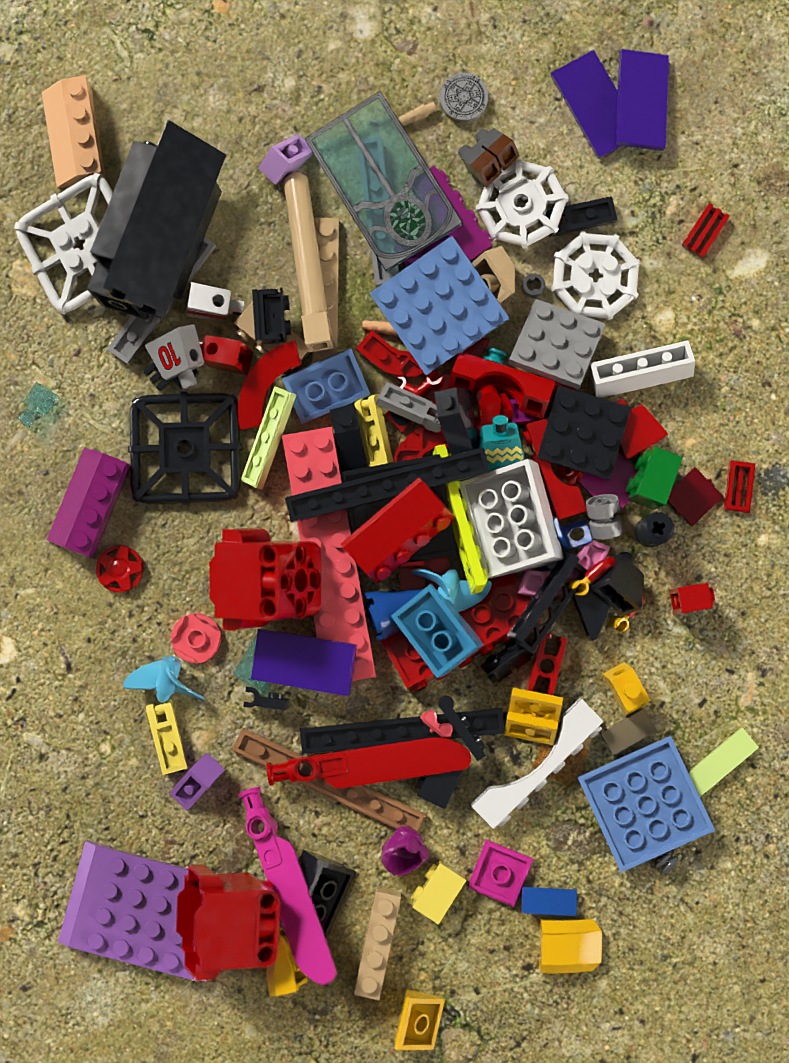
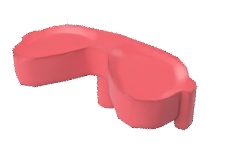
(430, 720)

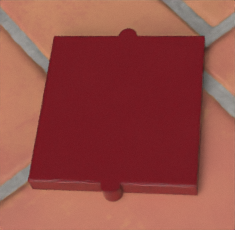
(693, 496)

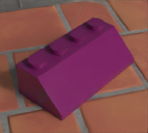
(89, 502)

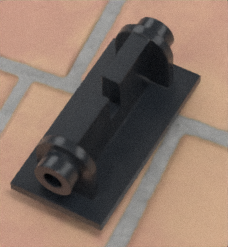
(497, 664)

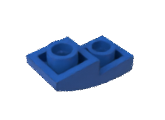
(549, 901)

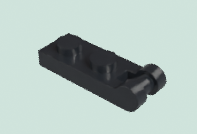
(586, 215)
(461, 726)

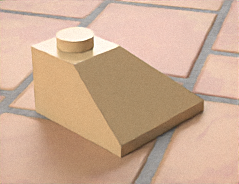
(497, 272)

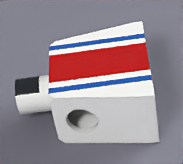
(201, 303)

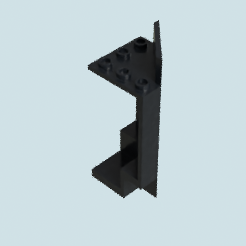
(155, 223)

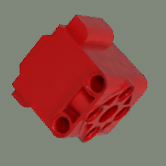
(263, 579)
(226, 922)

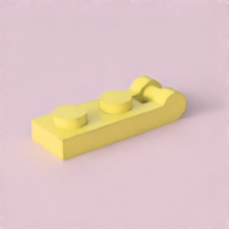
(373, 431)
(167, 738)

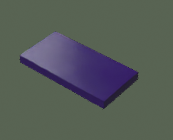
(591, 100)
(642, 100)
(304, 662)

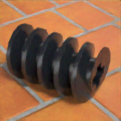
(661, 522)

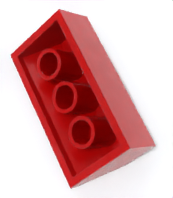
(398, 531)

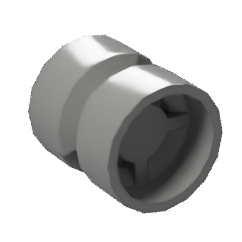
(604, 516)

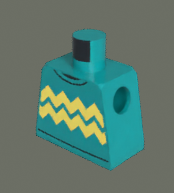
(501, 443)

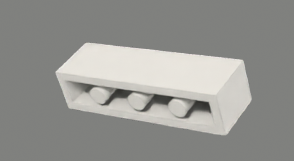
(642, 369)

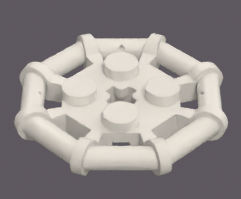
(534, 210)
(605, 265)

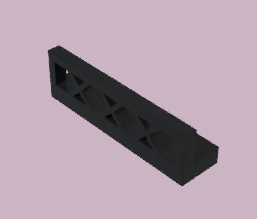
(543, 599)

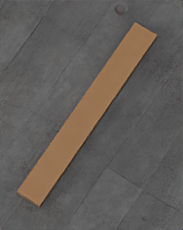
(358, 797)

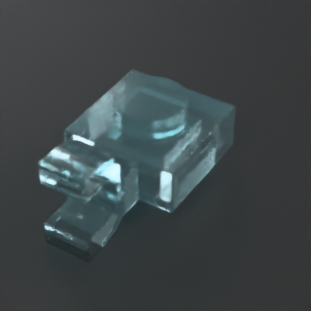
(39, 401)

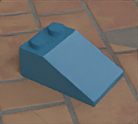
(436, 631)

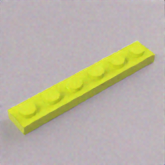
(463, 533)

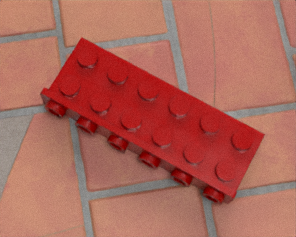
(489, 619)

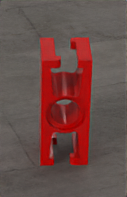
(556, 662)

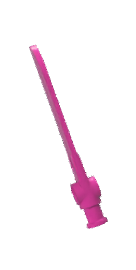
(296, 906)

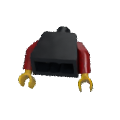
(618, 584)

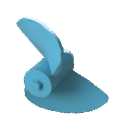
(453, 589)
(162, 677)

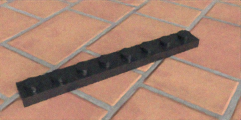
(386, 485)
(392, 731)

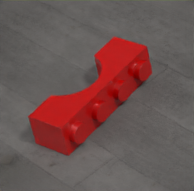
(528, 390)
(563, 499)

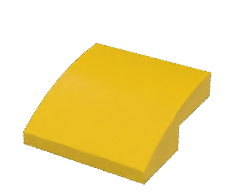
(533, 716)

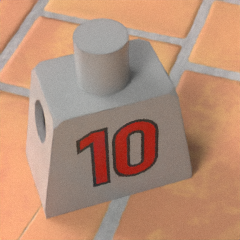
(177, 354)

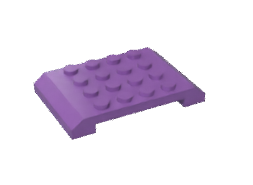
(126, 909)

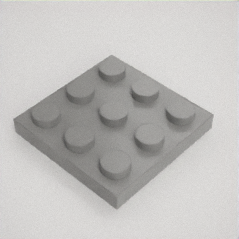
(557, 344)

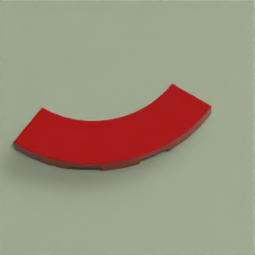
(259, 380)

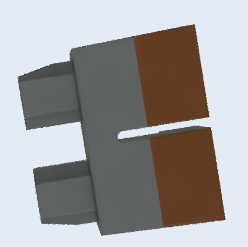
(489, 155)

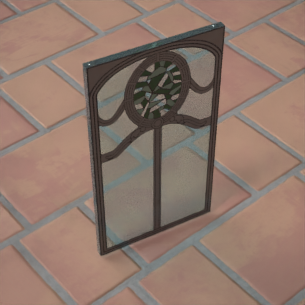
(383, 181)

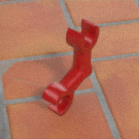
(424, 387)

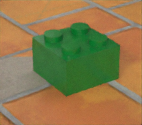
(653, 478)

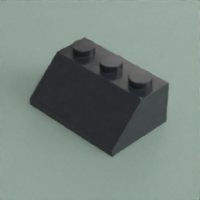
(327, 886)

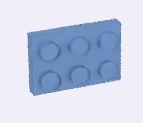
(326, 385)

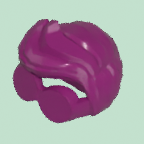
(404, 851)

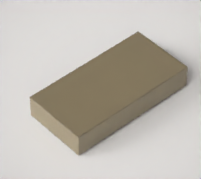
(628, 731)

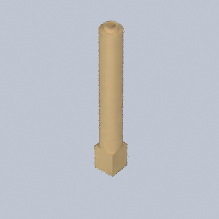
(307, 263)

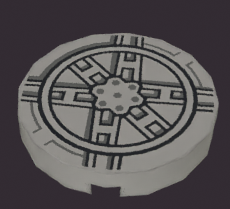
(463, 97)

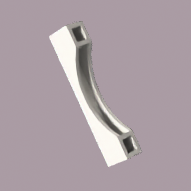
(499, 800)

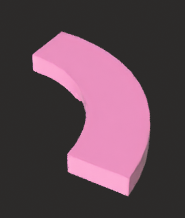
(588, 555)

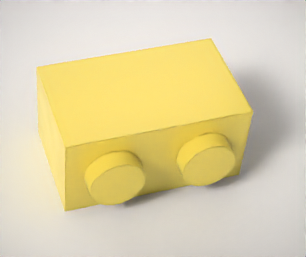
(438, 891)

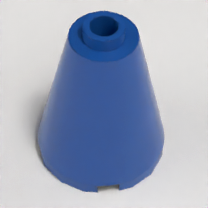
(382, 606)

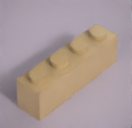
(377, 943)

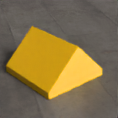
(418, 1021)

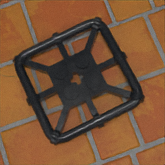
(196, 460)

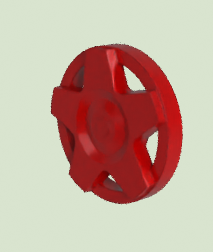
(119, 568)

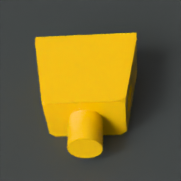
(626, 688)

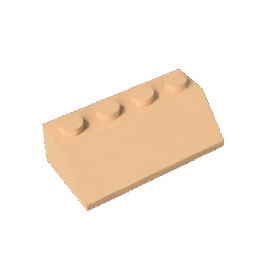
(73, 131)

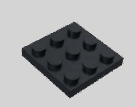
(583, 433)

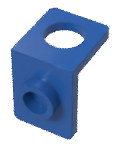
(565, 532)

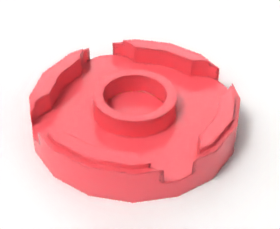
(196, 638)

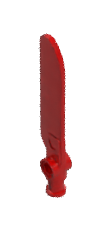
(377, 763)

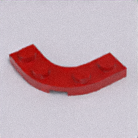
(388, 358)
(418, 444)

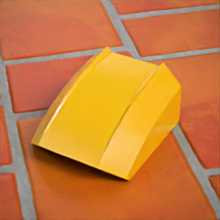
(569, 945)
(284, 974)

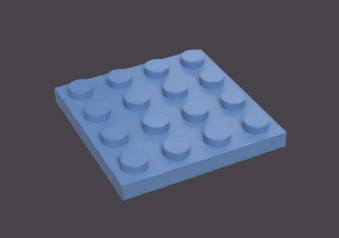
(439, 306)
(646, 804)

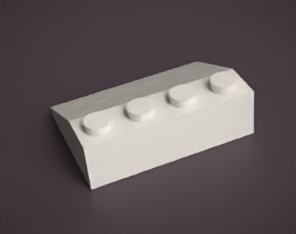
(511, 519)

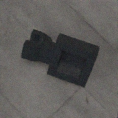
(273, 701)

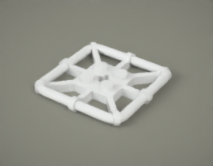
(65, 239)

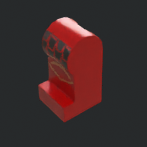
(489, 406)

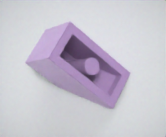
(285, 158)

